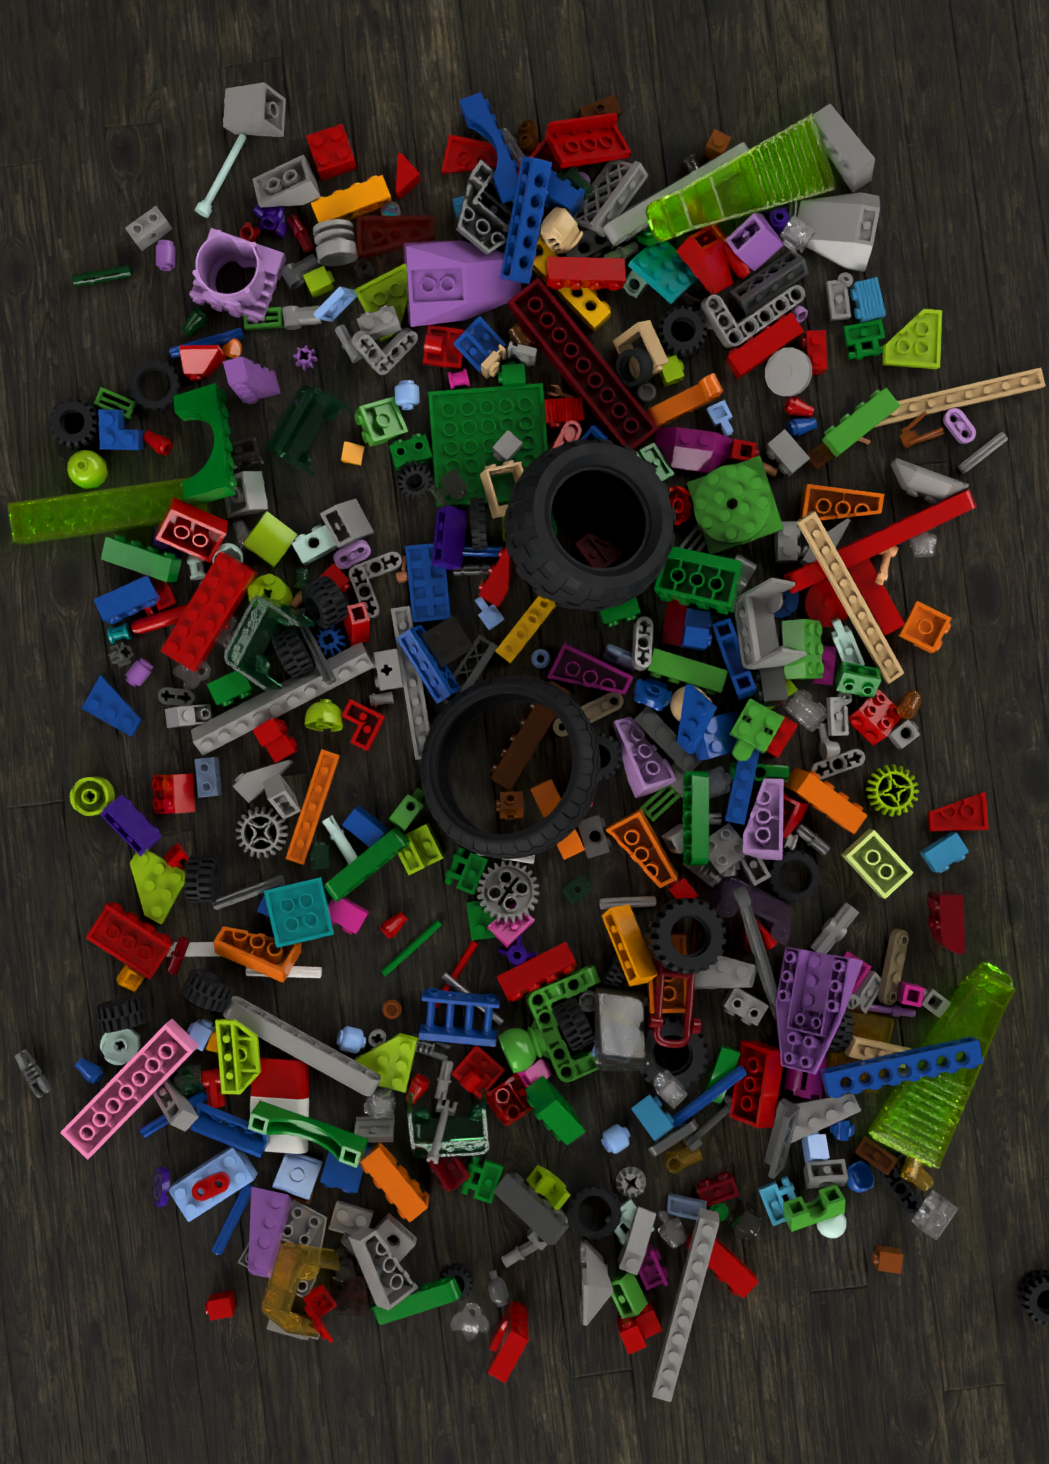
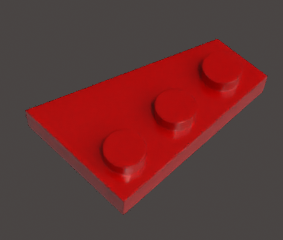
(465, 153)
(963, 815)

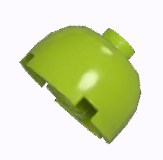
(87, 469)
(324, 716)

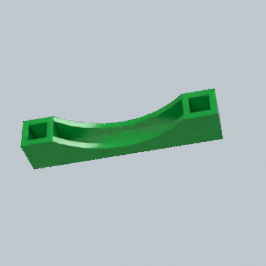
(275, 1120)

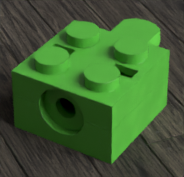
(754, 730)

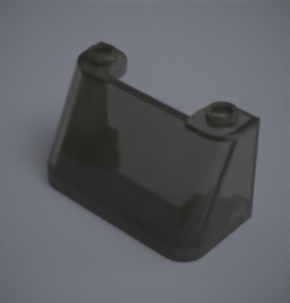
(620, 1030)

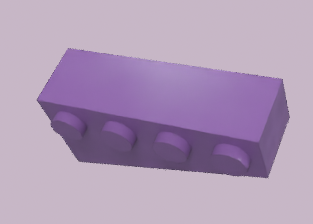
(250, 380)
(267, 1225)

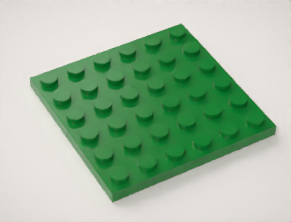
(472, 422)

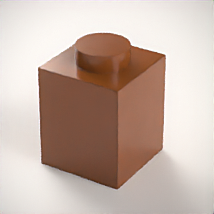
(717, 144)
(887, 1259)

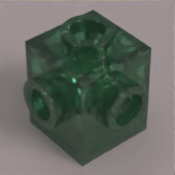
(189, 1079)

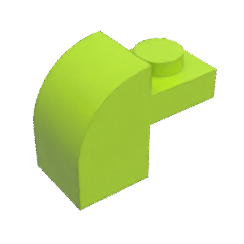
(549, 1186)

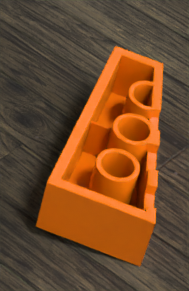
(839, 502)
(826, 799)
(644, 847)
(257, 952)
(395, 1182)

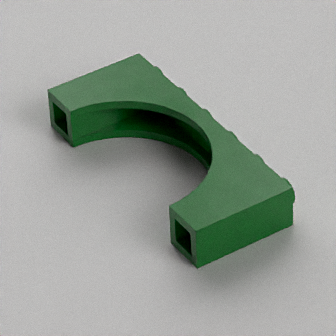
(216, 477)

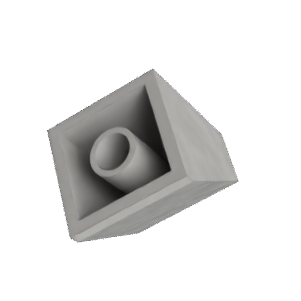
(254, 110)

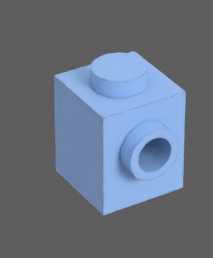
(201, 1032)
(815, 1147)

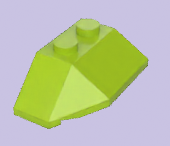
(237, 1055)

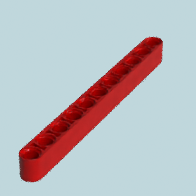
(886, 537)

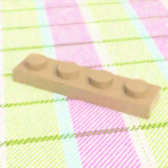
(866, 1049)

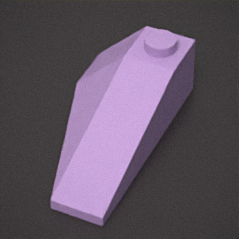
(765, 826)

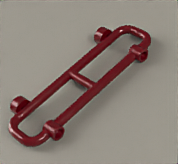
(691, 1024)

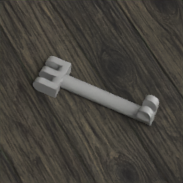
(445, 1111)

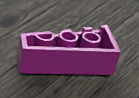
(584, 669)

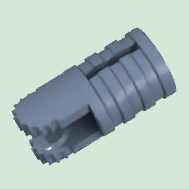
(618, 656)

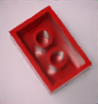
(191, 530)

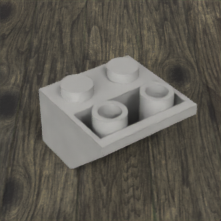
(346, 523)

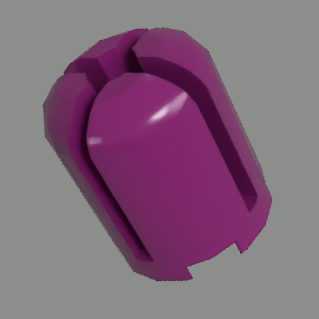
(813, 1085)

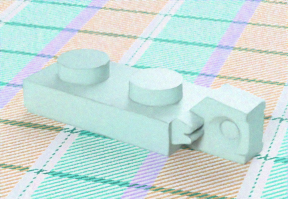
(846, 643)

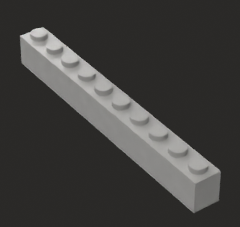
(277, 702)
(685, 1304)

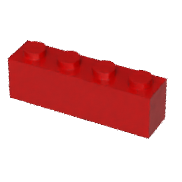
(585, 273)
(764, 345)
(876, 597)
(536, 972)
(729, 1269)

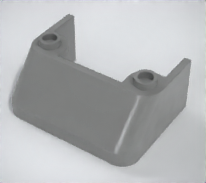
(757, 626)

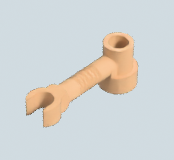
(883, 572)

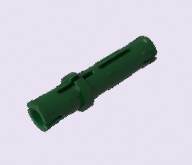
(80, 279)

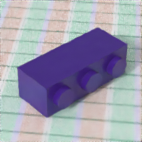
(449, 538)
(131, 825)

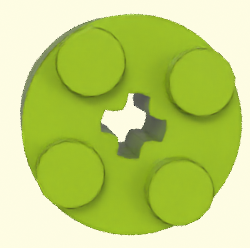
(272, 586)
(87, 786)

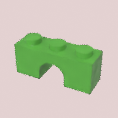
(826, 1206)

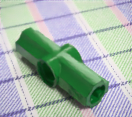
(769, 771)

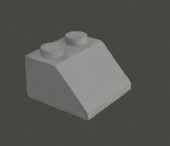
(249, 495)

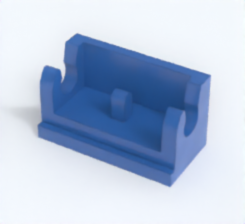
(365, 826)

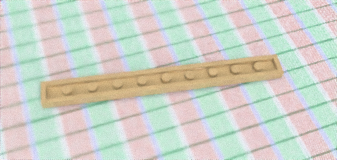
(966, 395)
(850, 596)

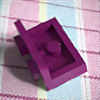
(651, 1270)

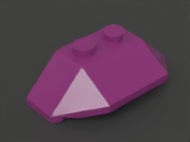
(692, 448)

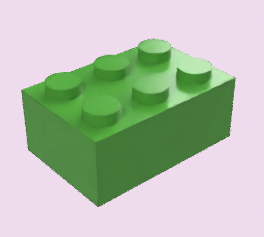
(806, 637)

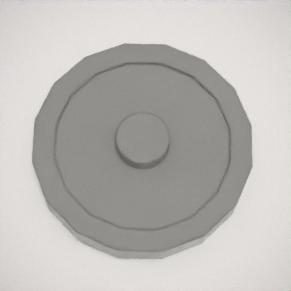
(788, 372)

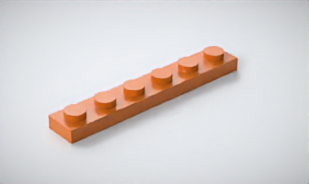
(312, 807)

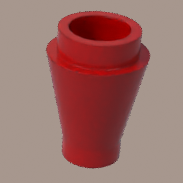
(797, 407)
(159, 443)
(393, 925)
(418, 1086)

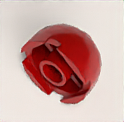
(680, 502)

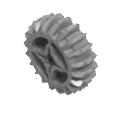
(250, 845)

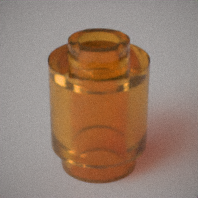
(521, 335)
(909, 705)

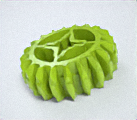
(889, 783)

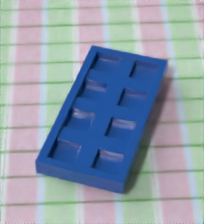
(426, 585)

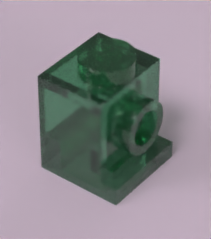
(320, 856)
(573, 896)

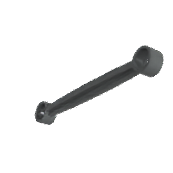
(757, 947)

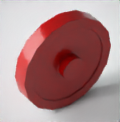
(823, 604)

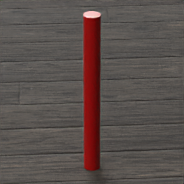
(459, 967)

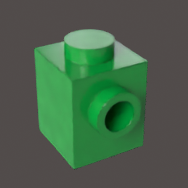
(512, 374)

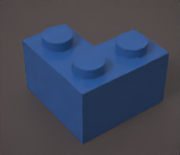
(113, 432)
(696, 630)

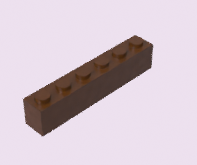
(523, 744)

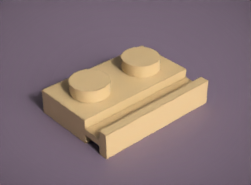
(491, 365)

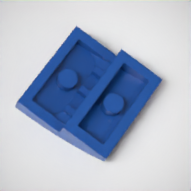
(478, 342)

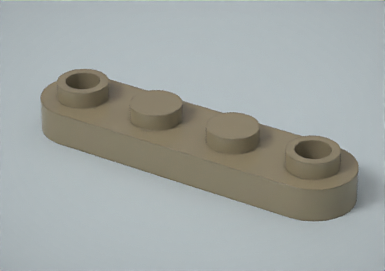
(595, 710)
(893, 967)

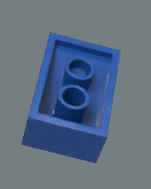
(716, 738)

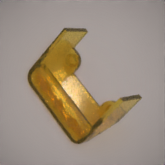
(291, 1265)

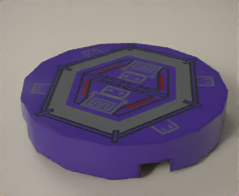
(160, 1186)

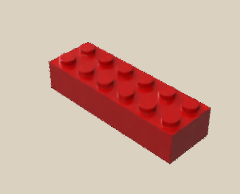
(209, 611)

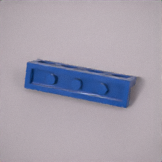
(427, 665)
(229, 1131)

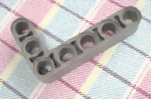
(753, 319)

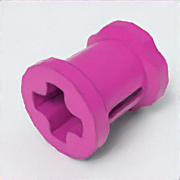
(458, 378)

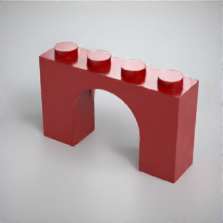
(508, 1341)

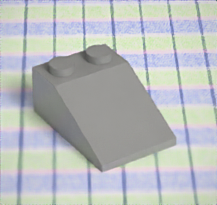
(287, 184)

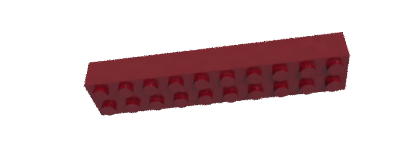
(582, 366)

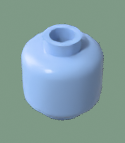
(407, 394)
(351, 1039)
(615, 1139)

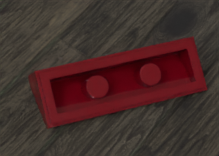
(673, 623)

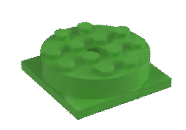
(750, 520)

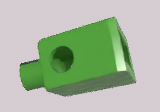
(402, 817)

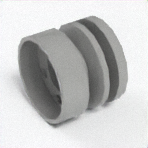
(335, 242)

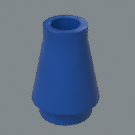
(801, 426)
(90, 1071)

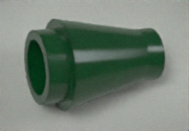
(196, 320)

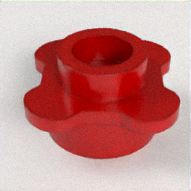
(244, 232)

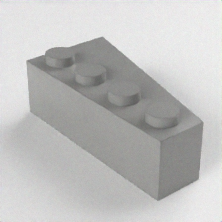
(844, 148)
(821, 1113)
(381, 1269)

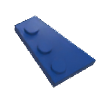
(694, 719)

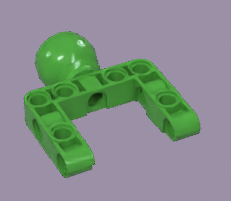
(544, 1038)

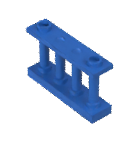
(452, 1034)

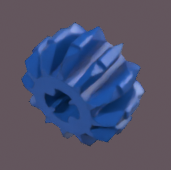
(332, 646)

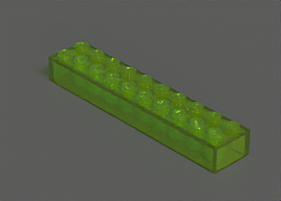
(93, 511)

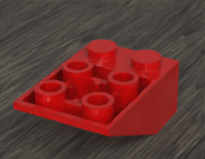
(707, 260)

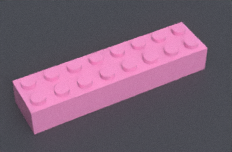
(129, 1088)

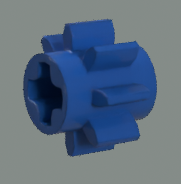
(842, 1130)

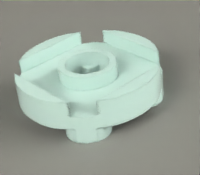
(110, 1050)

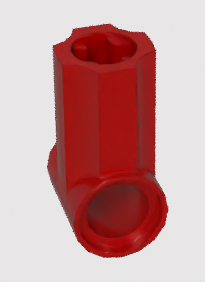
(212, 1082)

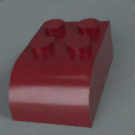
(947, 920)

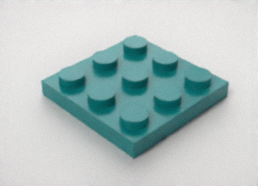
(663, 270)
(299, 912)

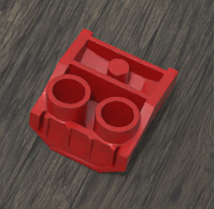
(509, 1100)

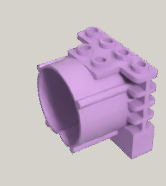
(254, 298)

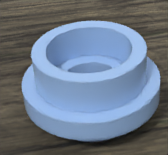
(545, 654)

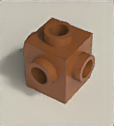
(510, 804)

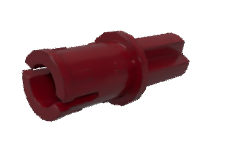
(300, 233)
(178, 955)

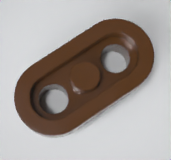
(527, 136)

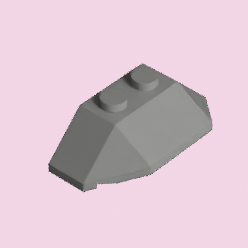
(924, 482)

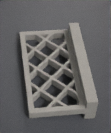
(614, 201)

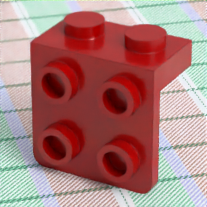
(875, 718)
(318, 1304)

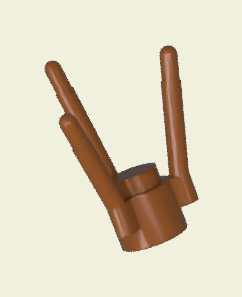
(910, 438)

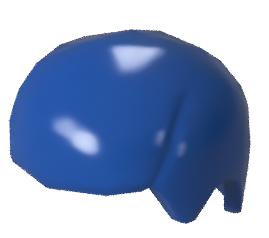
(859, 1177)

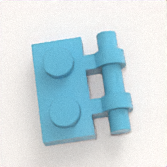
(773, 1200)

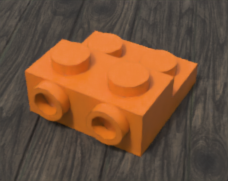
(925, 627)

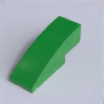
(724, 1064)

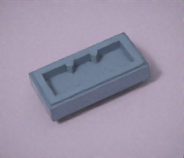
(684, 1206)

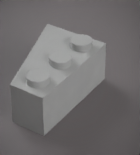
(726, 974)

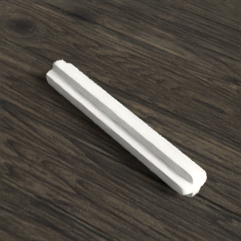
(296, 971)

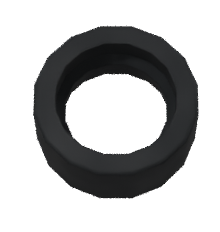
(645, 365)

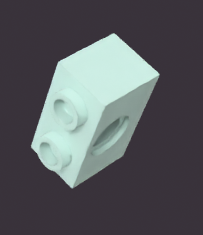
(309, 554)

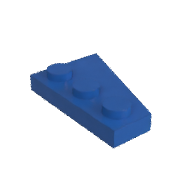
(109, 706)

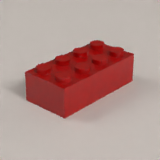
(757, 1093)

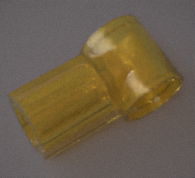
(685, 1158)
(913, 1172)

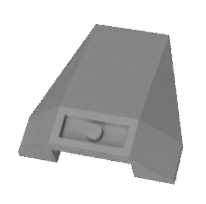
(843, 227)
(302, 1227)

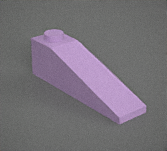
(643, 765)

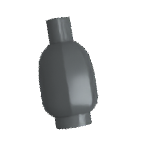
(497, 1289)

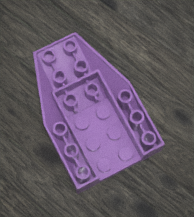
(453, 281)
(811, 1004)

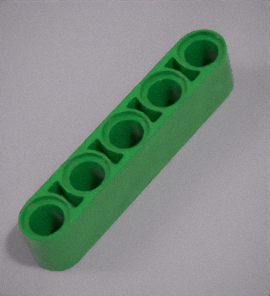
(695, 818)
(366, 864)
(424, 1298)

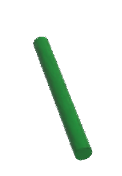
(411, 948)

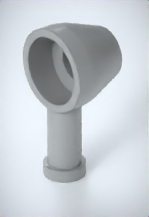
(828, 748)

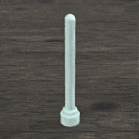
(204, 207)

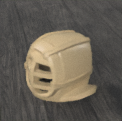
(561, 229)

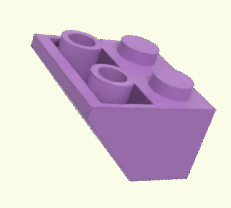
(754, 241)

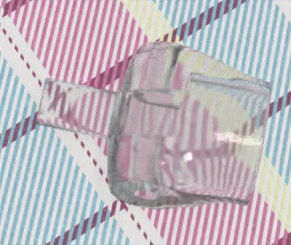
(923, 544)
(671, 1230)

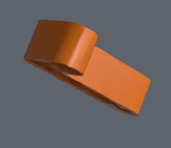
(685, 402)

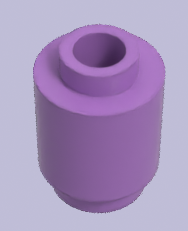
(165, 255)
(139, 672)

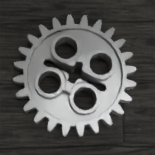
(522, 900)

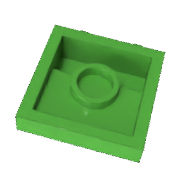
(380, 421)

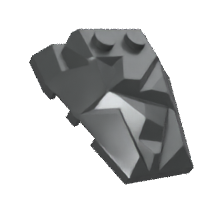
(482, 214)

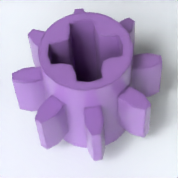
(305, 363)

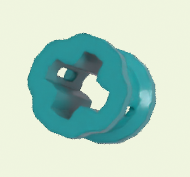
(119, 633)

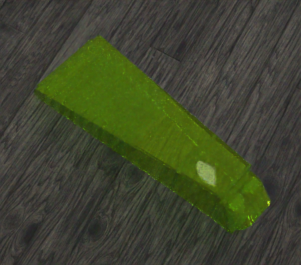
(766, 176)
(925, 1112)

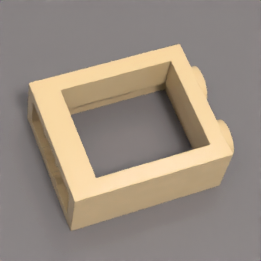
(652, 343)
(492, 470)

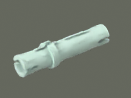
(340, 839)

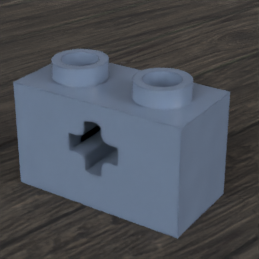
(208, 777)

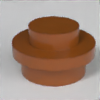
(392, 1009)

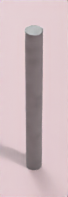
(459, 988)

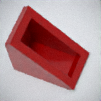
(407, 176)

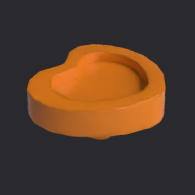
(233, 348)

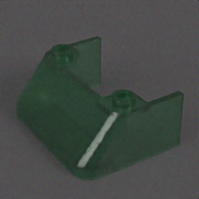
(302, 424)
(254, 635)
(461, 1135)

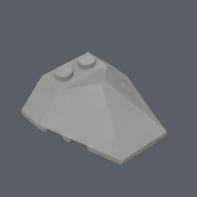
(595, 1282)

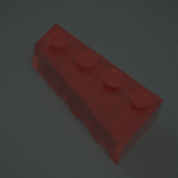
(388, 233)

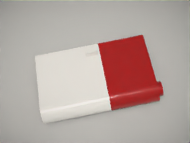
(286, 1086)

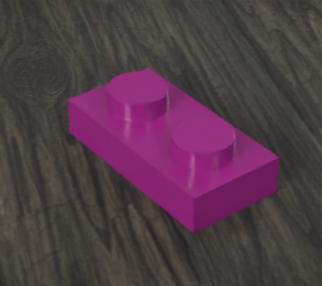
(828, 661)

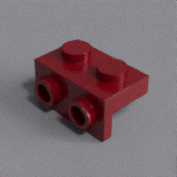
(450, 1172)
(717, 1188)

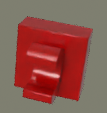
(174, 856)

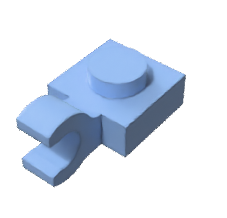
(719, 415)
(489, 615)

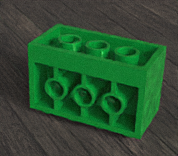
(704, 567)

